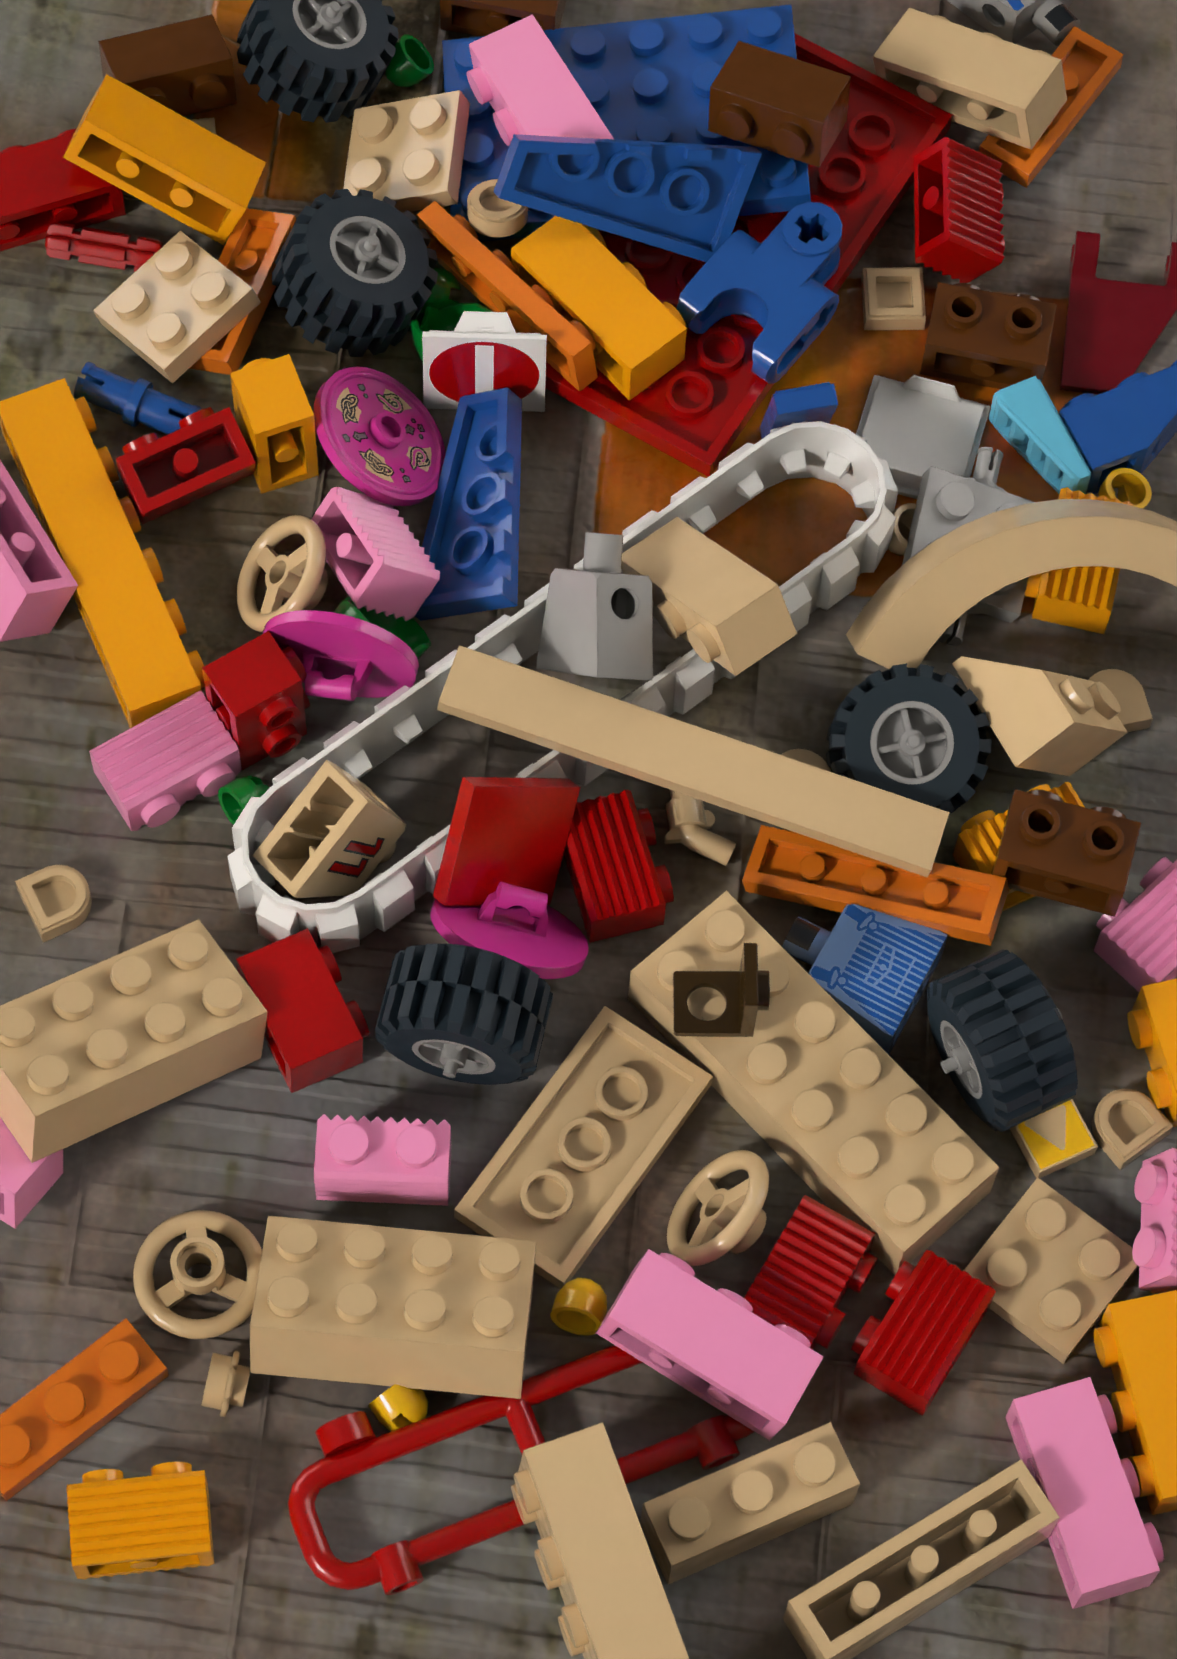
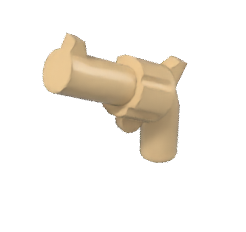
(689, 826)

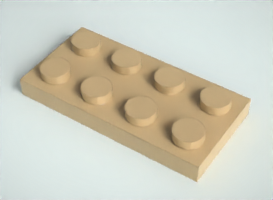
(584, 1145)

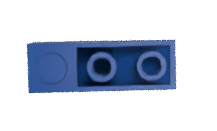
(1124, 424)

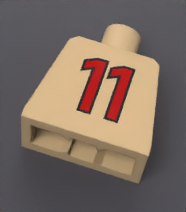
(330, 836)

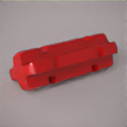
(99, 246)

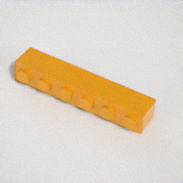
(97, 542)

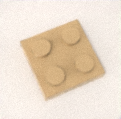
(409, 150)
(176, 306)
(1052, 1269)

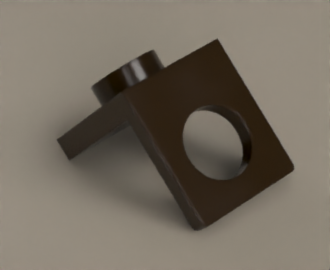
(743, 992)

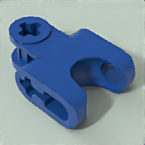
(772, 283)

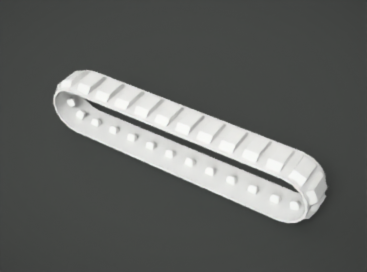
(785, 453)

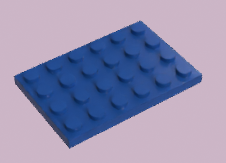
(646, 86)

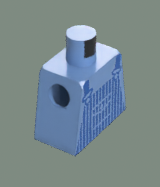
(870, 966)

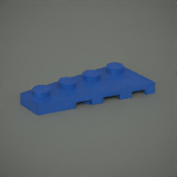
(641, 190)
(477, 509)

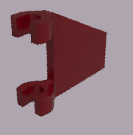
(1111, 321)

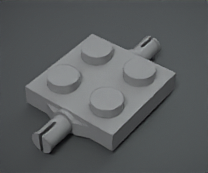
(951, 501)

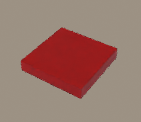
(505, 834)

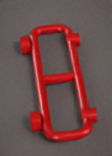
(352, 1448)

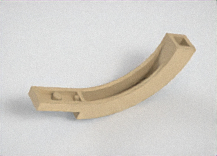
(996, 551)

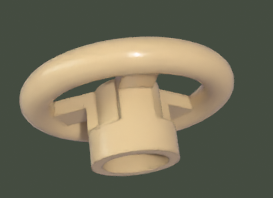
(291, 579)
(729, 1218)
(190, 1251)

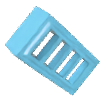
(1037, 432)

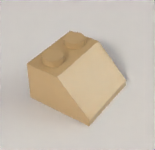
(1043, 716)

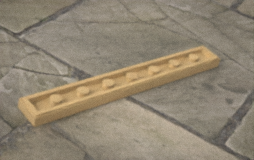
(693, 761)

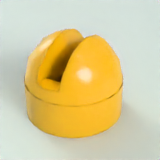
(1131, 487)
(579, 1307)
(399, 1407)

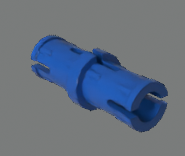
(132, 400)

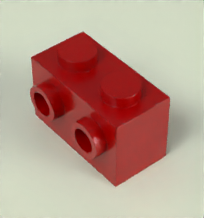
(185, 463)
(259, 698)
(307, 1018)

